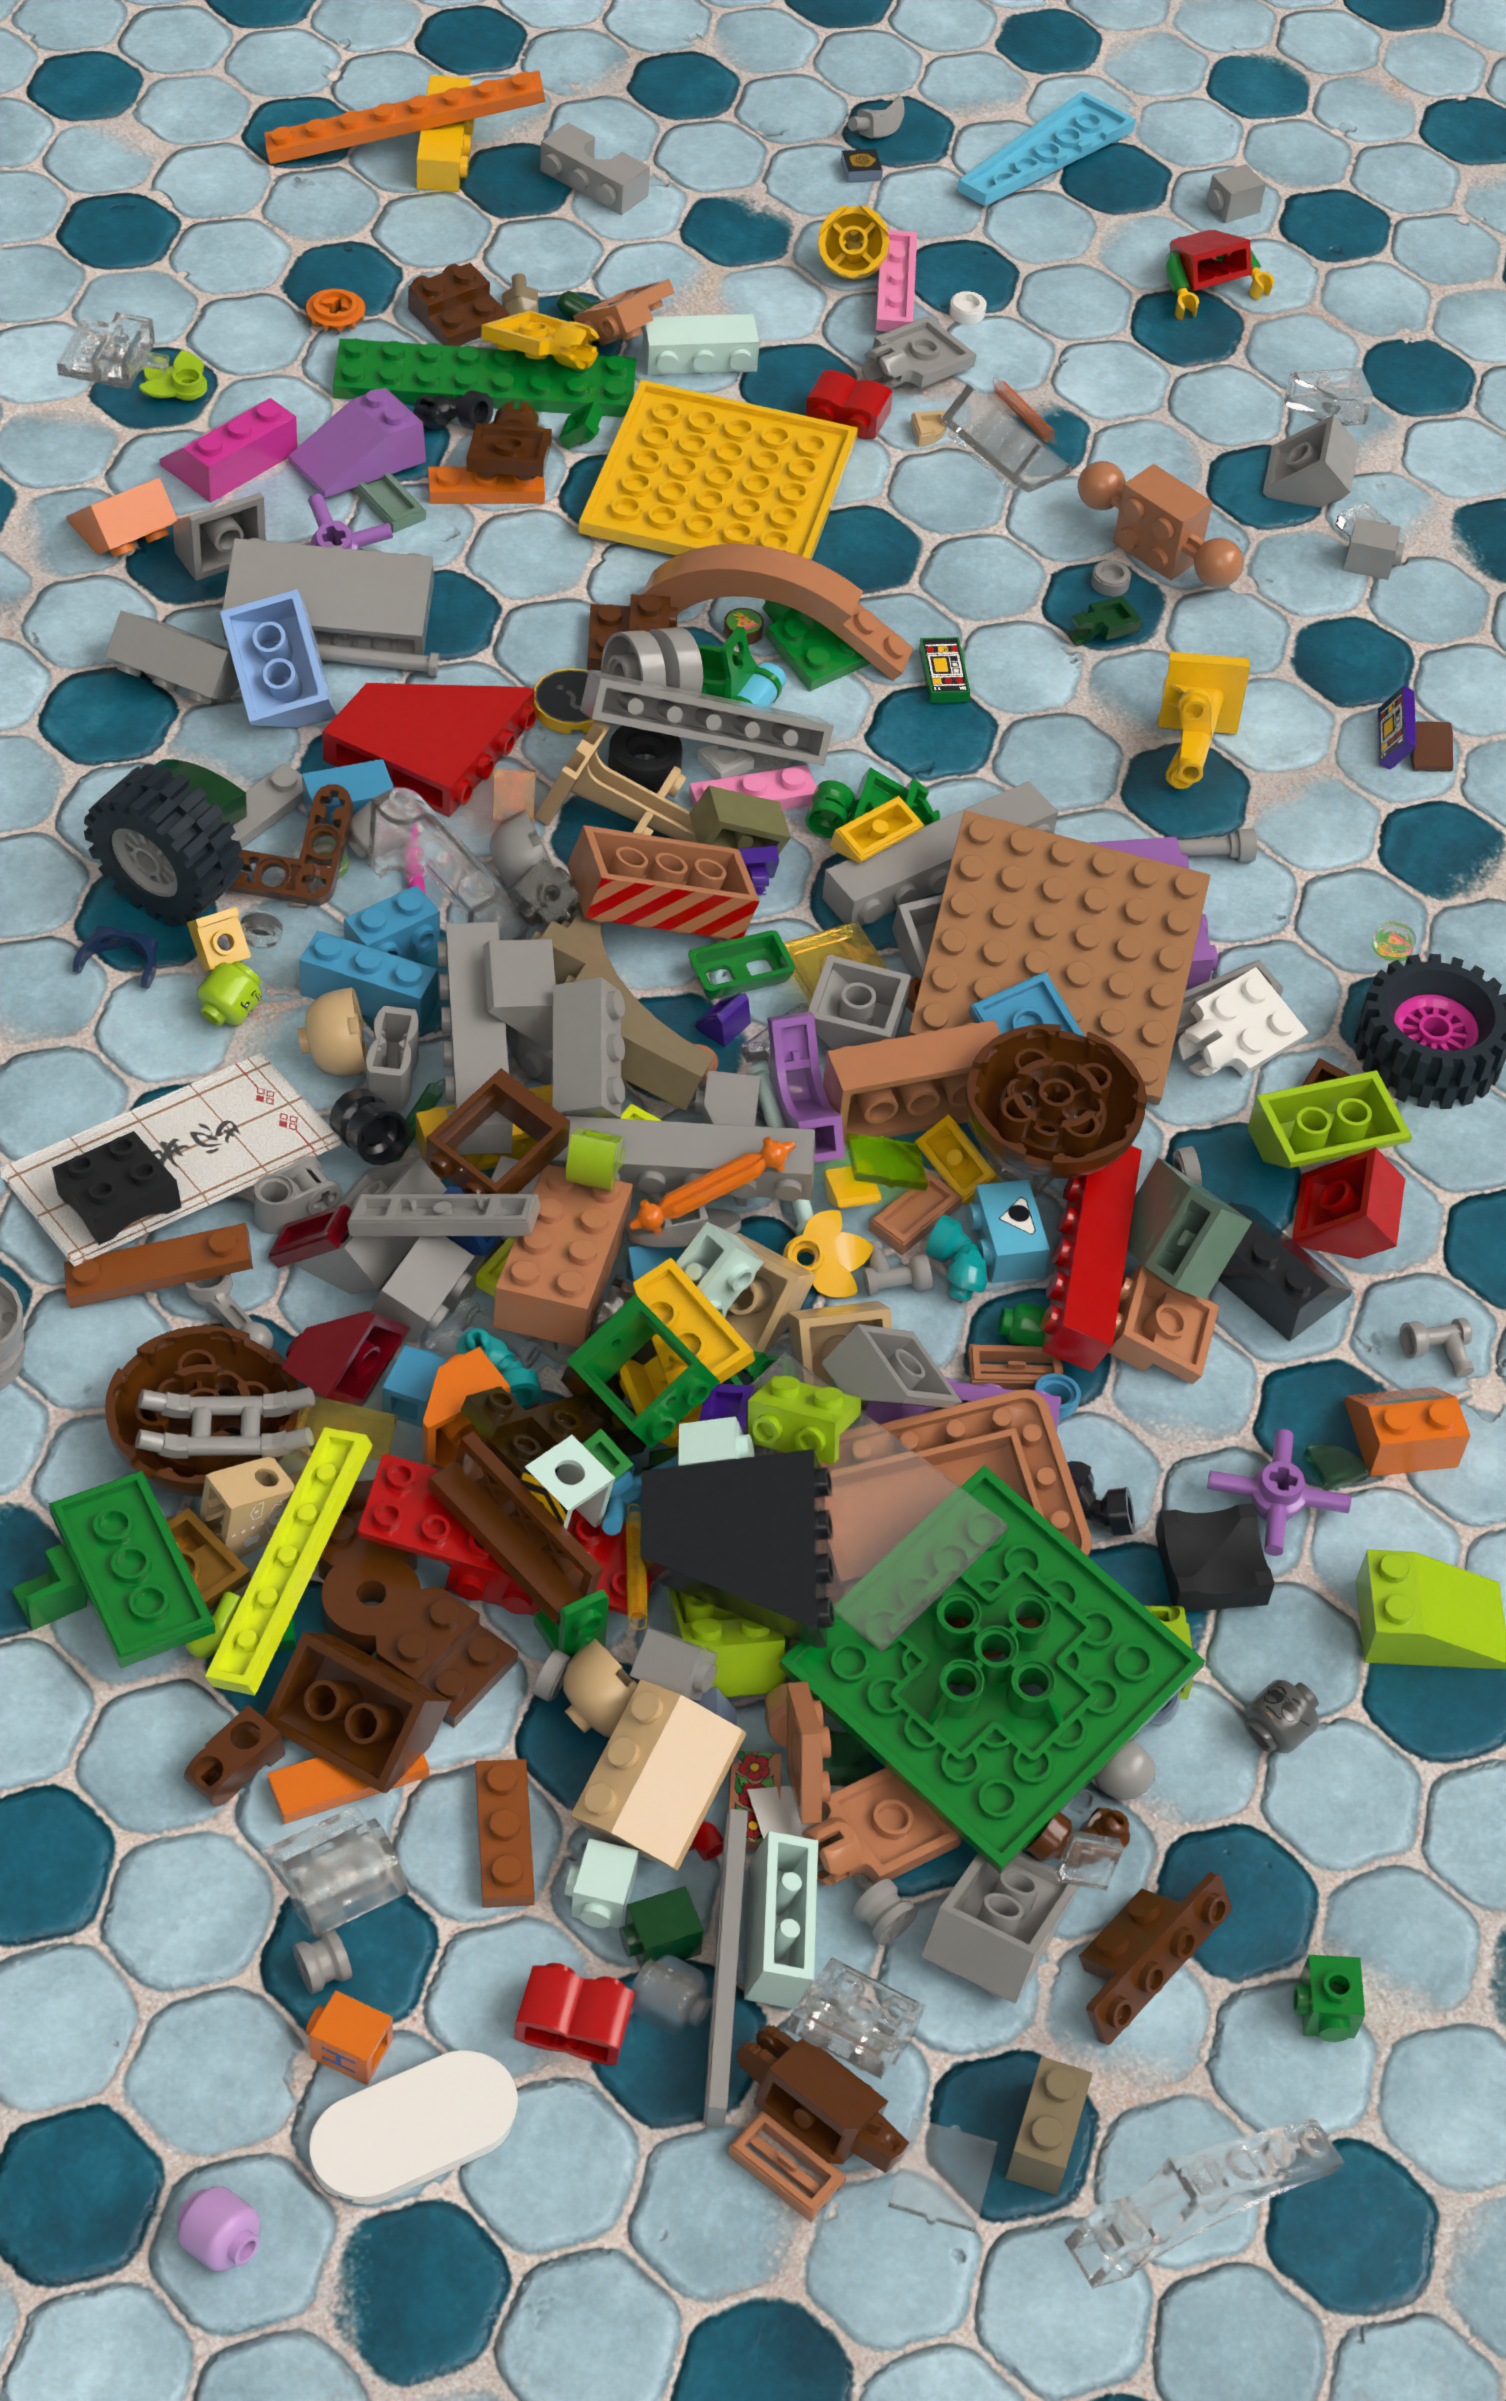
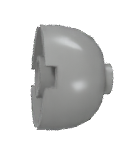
(515, 848)

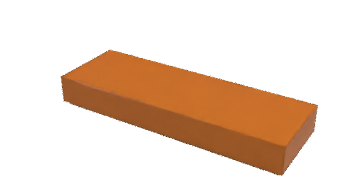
(320, 1786)

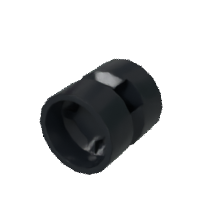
(369, 1126)

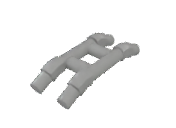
(202, 1410)

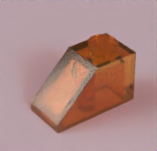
(513, 793)

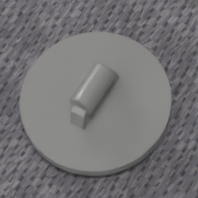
(682, 1230)

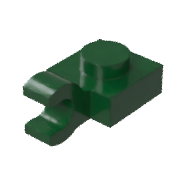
(1108, 617)

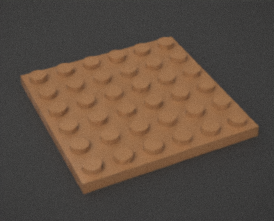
(1095, 918)

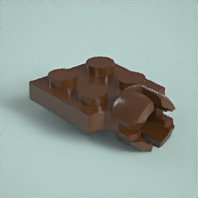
(510, 444)

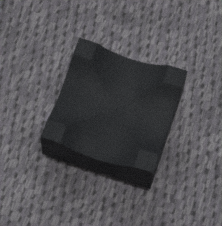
(116, 1186)
(1214, 1559)

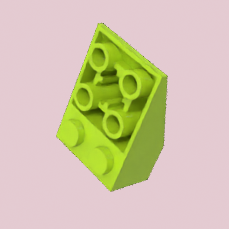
(746, 1651)

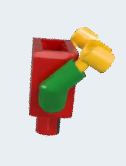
(1210, 260)

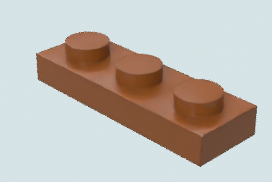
(504, 1833)

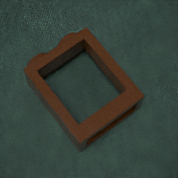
(520, 1107)

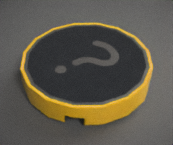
(560, 699)

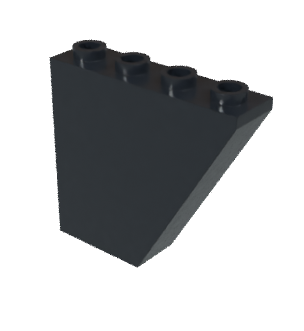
(745, 1538)

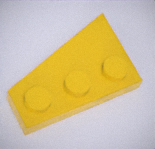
(695, 1323)

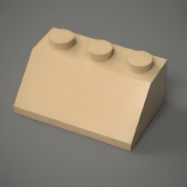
(658, 1775)

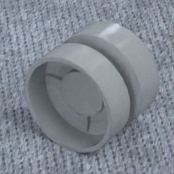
(656, 657)

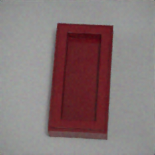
(310, 1236)

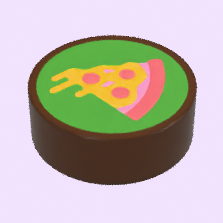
(746, 618)

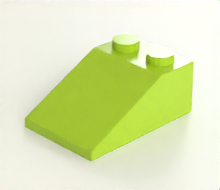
(1428, 1613)

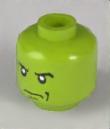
(229, 994)

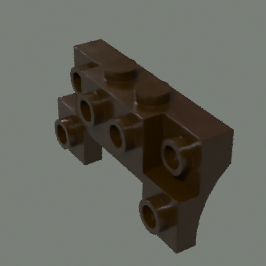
(524, 1435)

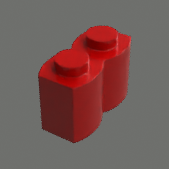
(850, 402)
(574, 2014)

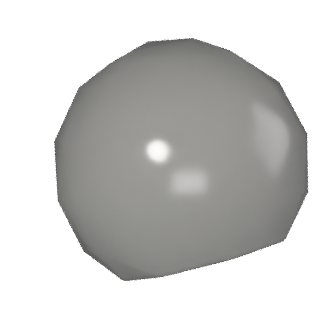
(1127, 1773)

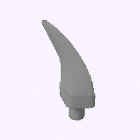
(878, 122)

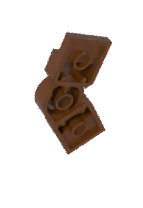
(412, 1628)

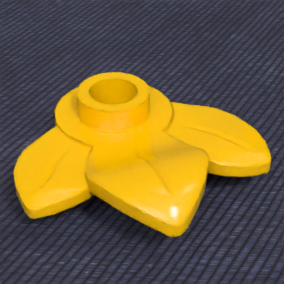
(834, 1254)

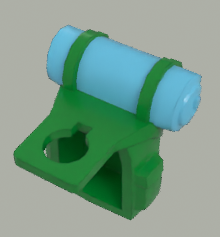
(736, 673)

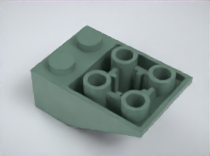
(1183, 1230)

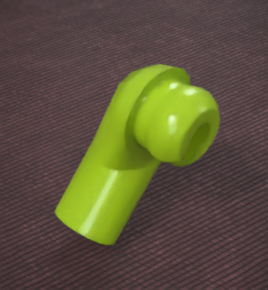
(222, 1617)

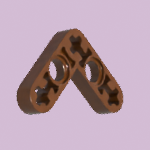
(299, 871)

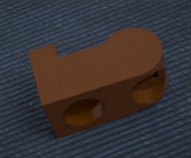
(234, 1756)

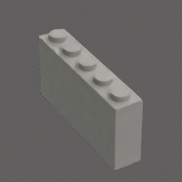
(349, 593)

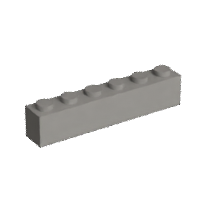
(706, 718)
(922, 861)
(476, 1035)
(674, 1153)

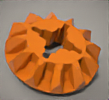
(324, 304)

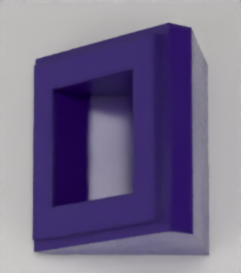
(726, 1019)

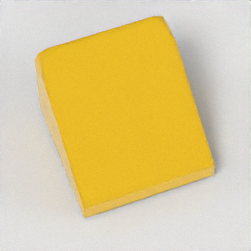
(846, 1192)

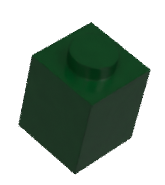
(662, 1927)

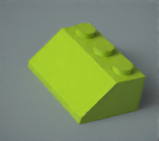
(1326, 1121)

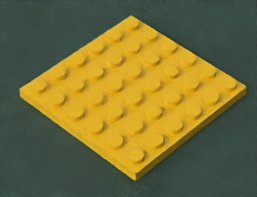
(716, 473)

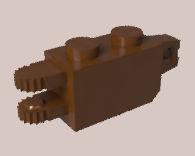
(820, 2100)

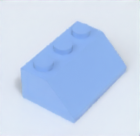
(278, 662)

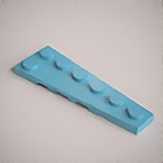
(1054, 142)

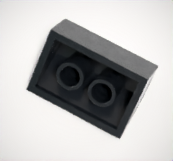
(1280, 1278)

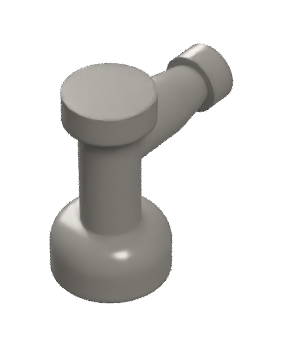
(881, 1276)
(1417, 1339)

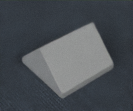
(521, 986)

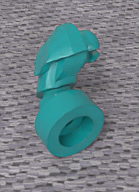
(968, 1266)
(522, 1381)

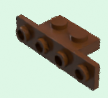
(1146, 1948)

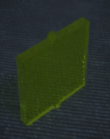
(886, 1162)

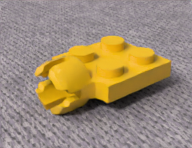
(543, 336)

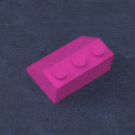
(235, 450)

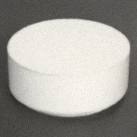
(967, 307)

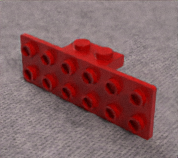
(410, 1518)

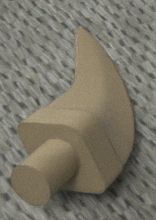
(520, 297)

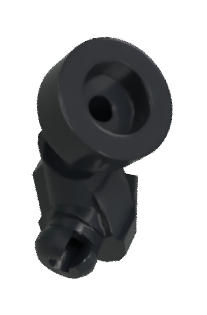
(470, 409)
(1112, 1512)

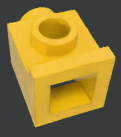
(206, 932)

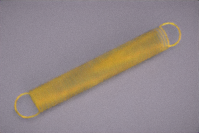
(644, 1590)

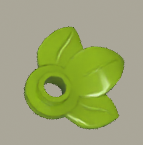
(182, 380)

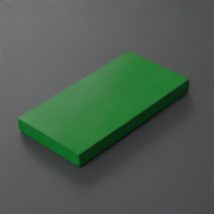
(131, 1569)

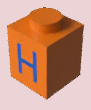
(349, 2036)

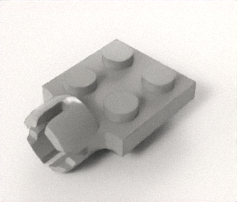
(916, 354)

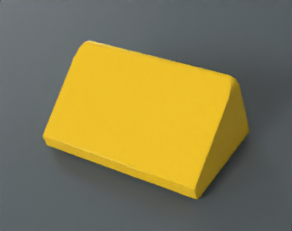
(876, 830)
(956, 1158)

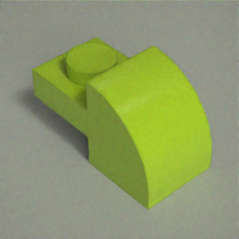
(594, 1158)

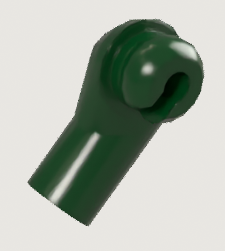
(571, 304)

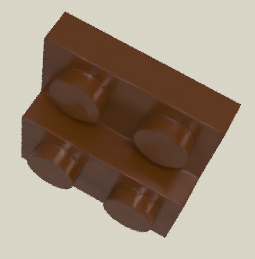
(454, 304)
(644, 613)

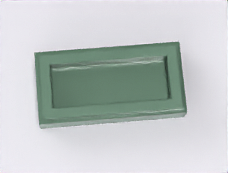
(391, 502)

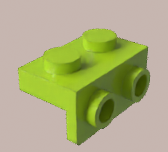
(801, 1417)

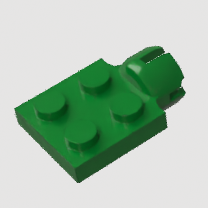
(809, 646)

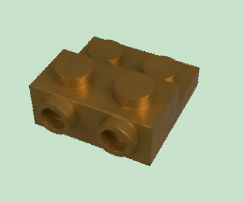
(208, 1558)

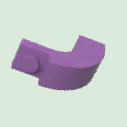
(799, 1083)

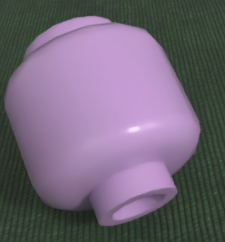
(217, 2227)

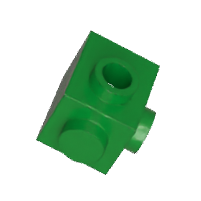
(1330, 1997)

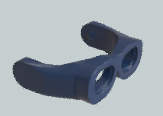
(101, 941)

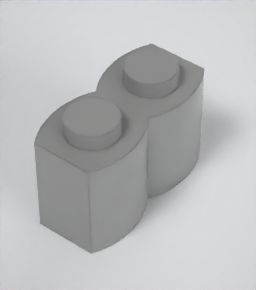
(393, 1055)

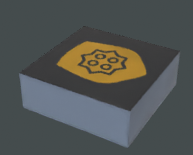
(861, 165)

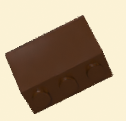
(355, 1710)

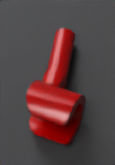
(707, 1842)

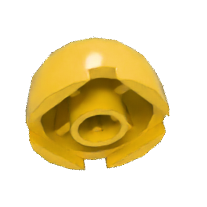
(853, 242)

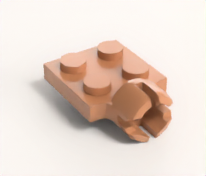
(798, 1725)
(877, 1831)

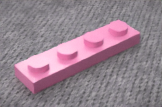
(897, 282)

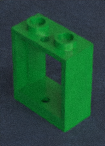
(601, 1358)

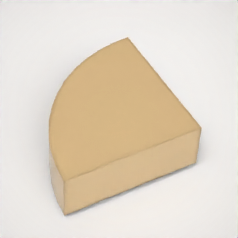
(928, 427)

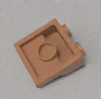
(625, 312)
(1162, 1326)

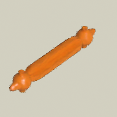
(711, 1185)

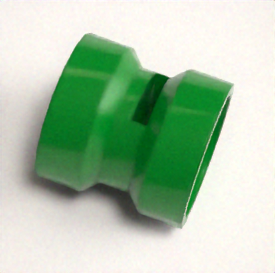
(829, 808)

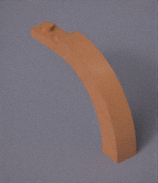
(783, 579)

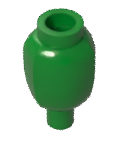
(1022, 1324)

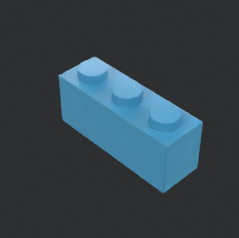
(375, 976)

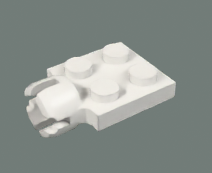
(1240, 1027)

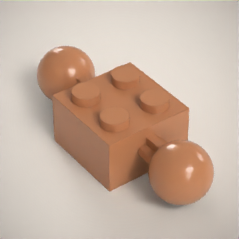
(1161, 522)

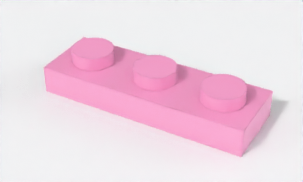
(789, 786)

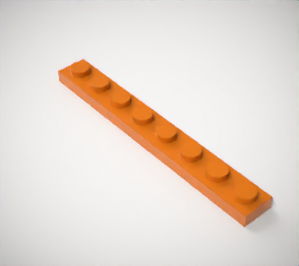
(404, 117)

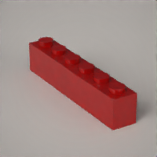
(1090, 1263)

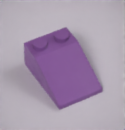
(361, 444)

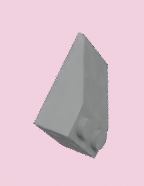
(999, 1924)

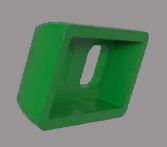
(734, 956)

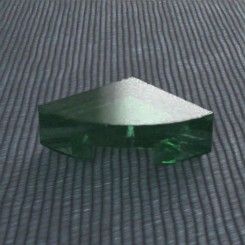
(1335, 1466)

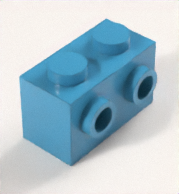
(398, 925)

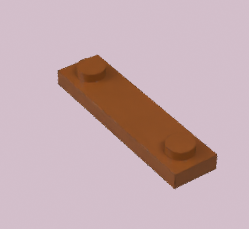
(159, 1265)

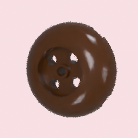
(1060, 1079)
(200, 1364)

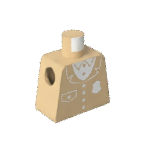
(246, 1503)

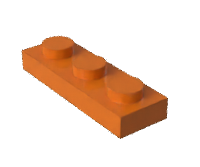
(457, 486)

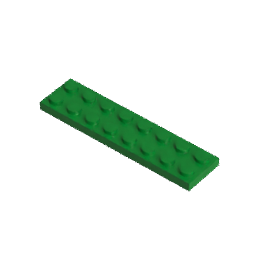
(506, 376)

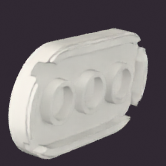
(413, 2127)

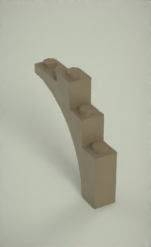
(654, 1053)

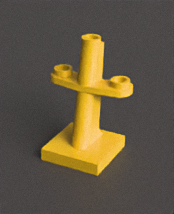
(1200, 698)

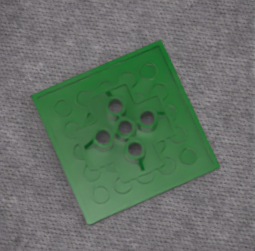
(1001, 1758)

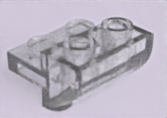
(337, 1870)

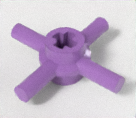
(337, 533)
(1279, 1492)

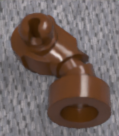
(1054, 1836)

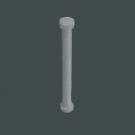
(381, 658)

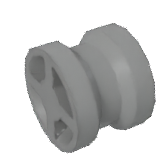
(884, 1911)
(322, 1961)

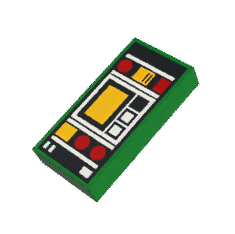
(944, 670)

